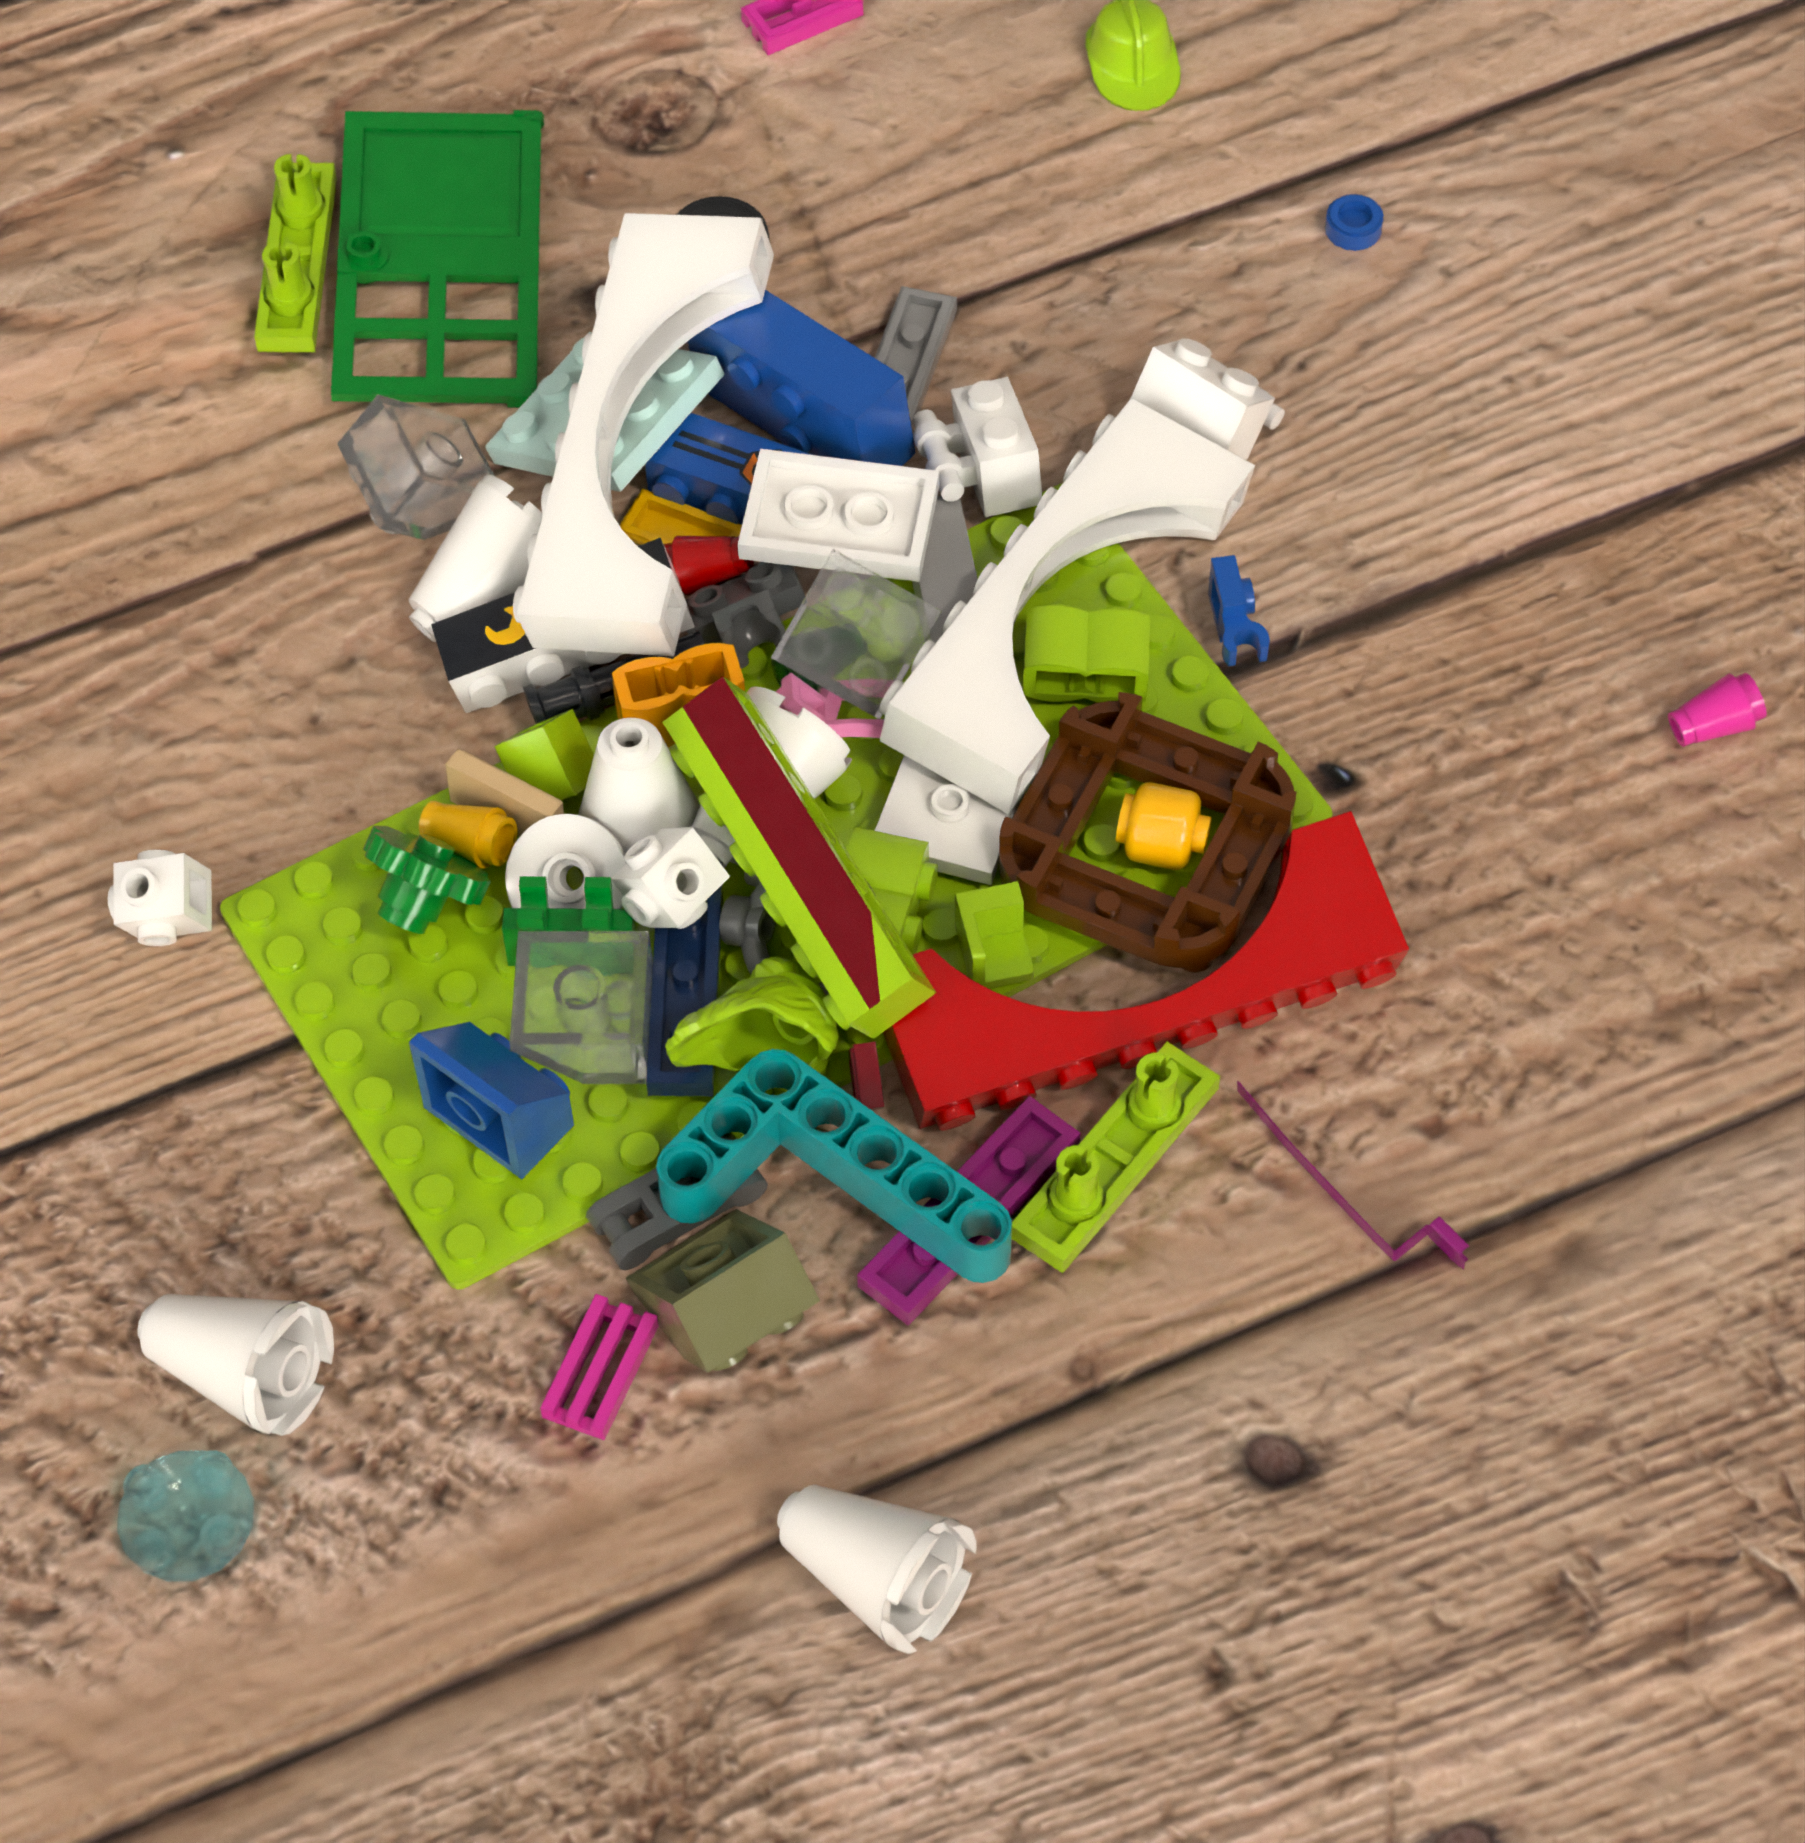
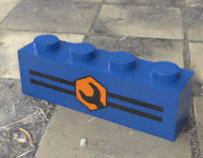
(708, 467)

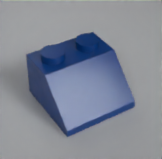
(491, 1094)

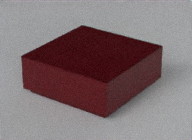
(866, 1075)

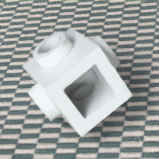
(669, 878)
(161, 897)

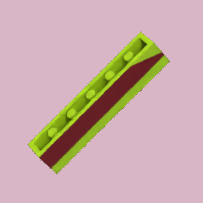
(798, 860)

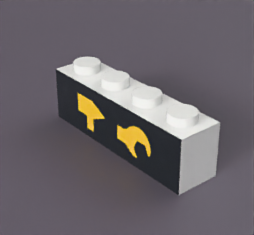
(493, 659)

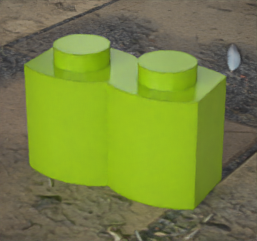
(1085, 653)
(898, 875)

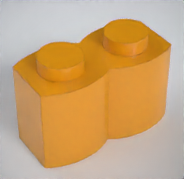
(661, 685)

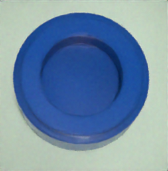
(1354, 222)

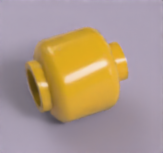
(1162, 826)

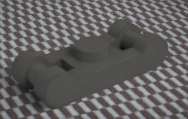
(635, 1245)

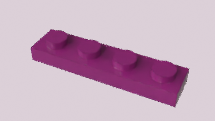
(1006, 1167)

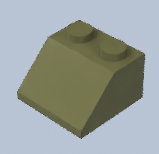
(725, 1290)

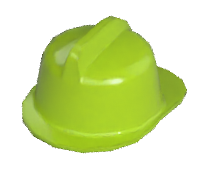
(1133, 55)

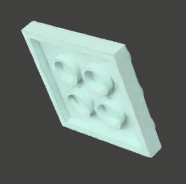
(662, 405)

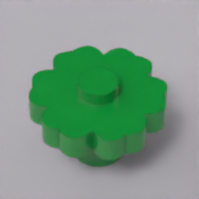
(421, 877)

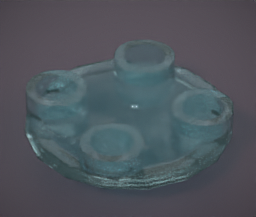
(185, 1515)

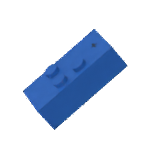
(808, 385)

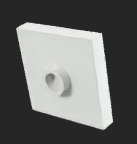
(956, 823)

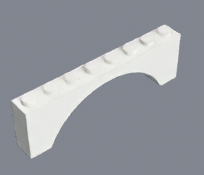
(663, 286)
(964, 700)

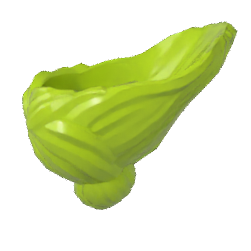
(755, 1015)

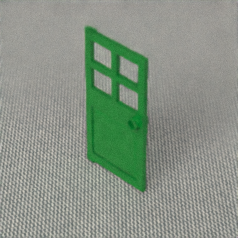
(439, 206)

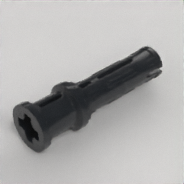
(588, 690)

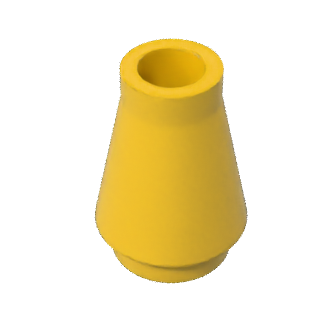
(476, 832)

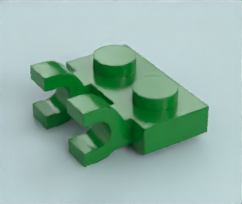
(537, 915)

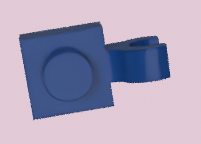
(1230, 604)

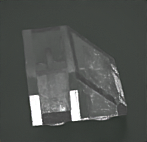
(855, 633)

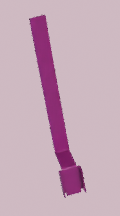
(1437, 1231)

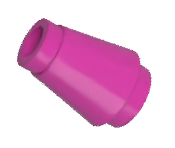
(1719, 711)

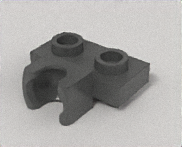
(747, 608)

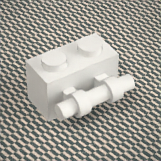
(1206, 395)
(993, 445)

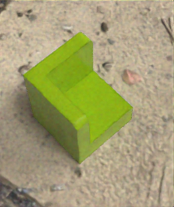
(550, 755)
(993, 936)

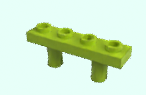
(295, 255)
(1114, 1156)

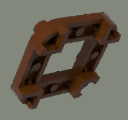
(1160, 928)

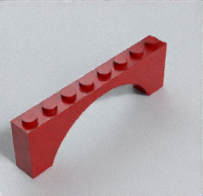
(1320, 934)

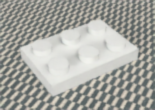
(820, 503)

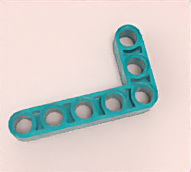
(836, 1155)

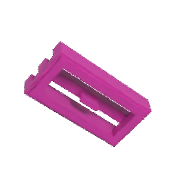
(802, 22)
(620, 1320)

